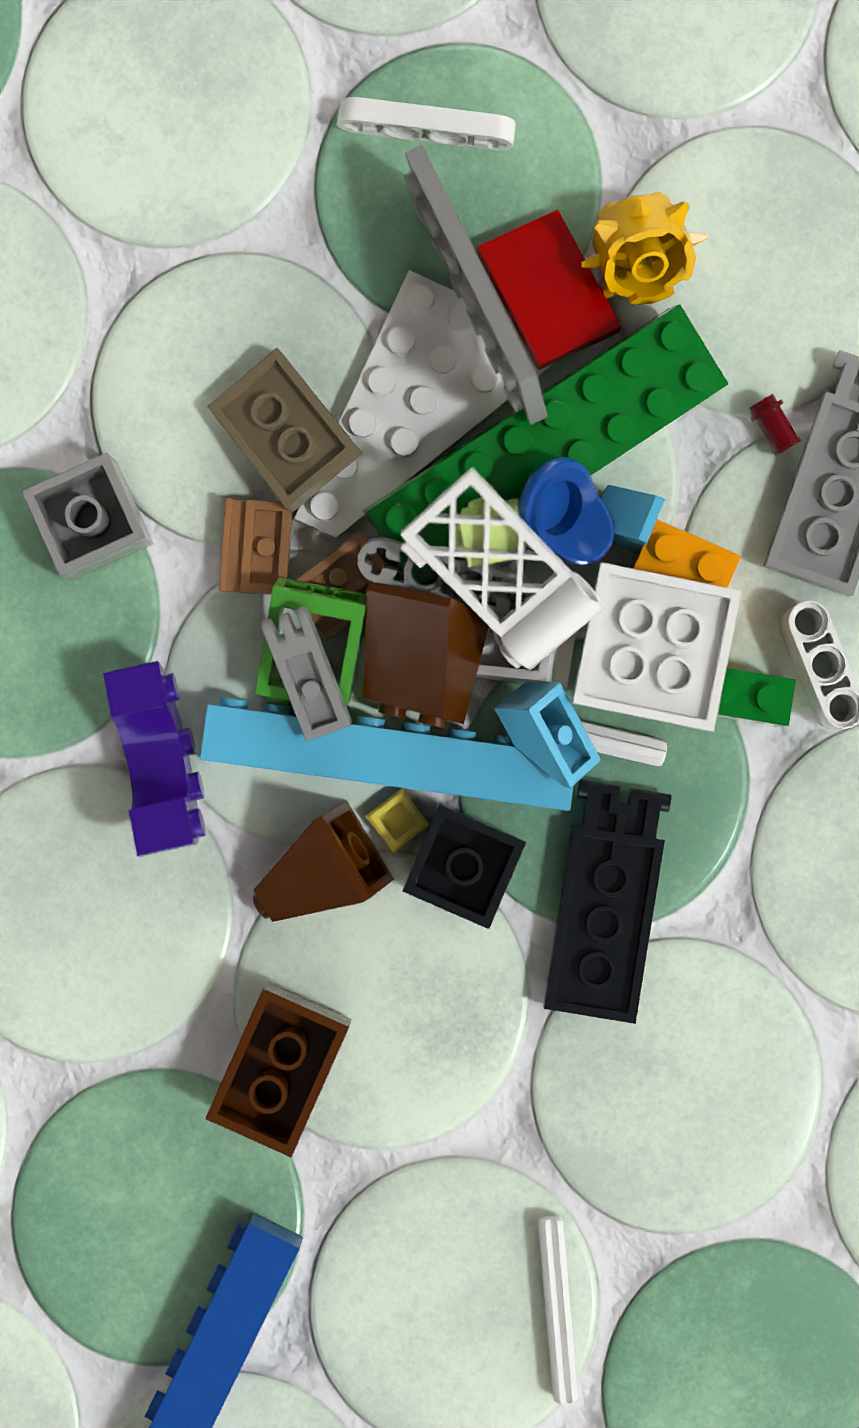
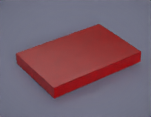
(547, 290)

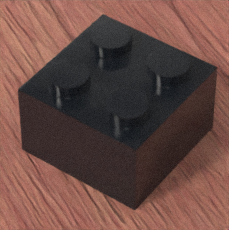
(464, 866)

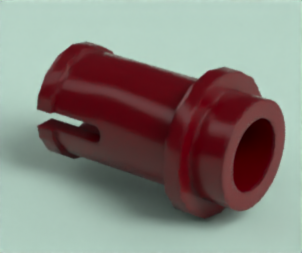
(774, 424)

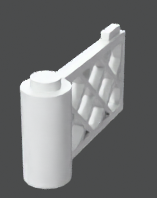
(541, 619)

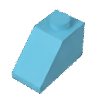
(632, 515)
(548, 731)

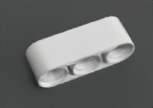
(804, 649)

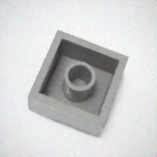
(87, 517)

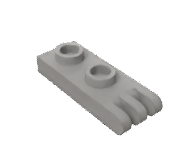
(307, 675)

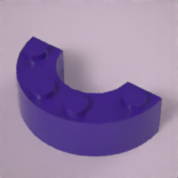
(158, 760)

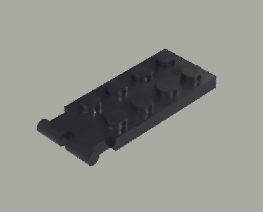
(606, 904)

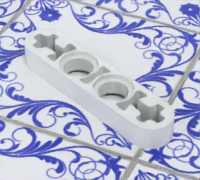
(426, 124)

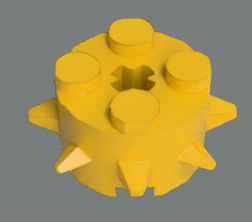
(643, 248)

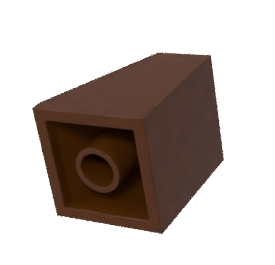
(420, 654)

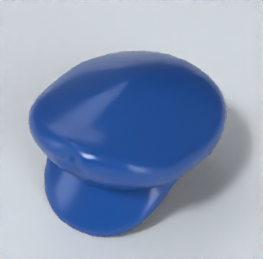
(567, 512)

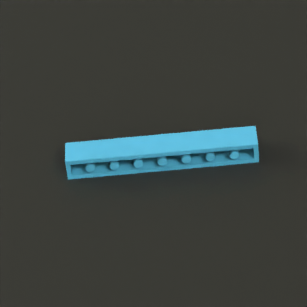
(379, 755)

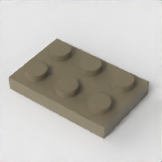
(284, 430)

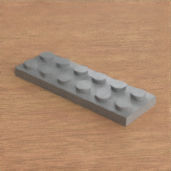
(474, 286)

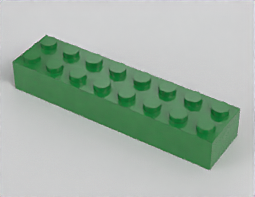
(589, 418)

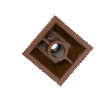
(323, 869)

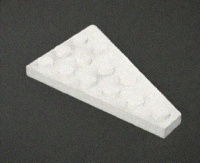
(411, 403)

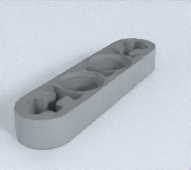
(439, 586)

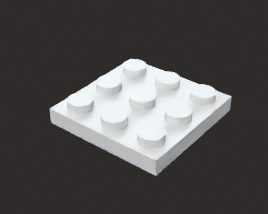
(657, 647)

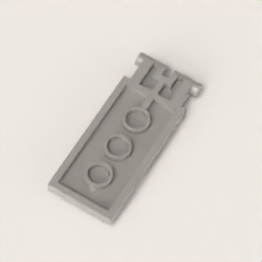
(820, 516)

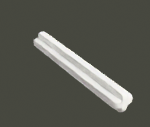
(558, 1309)

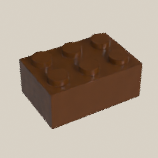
(278, 1069)

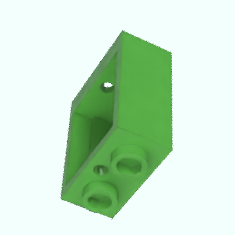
(321, 601)

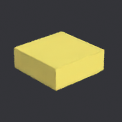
(397, 820)

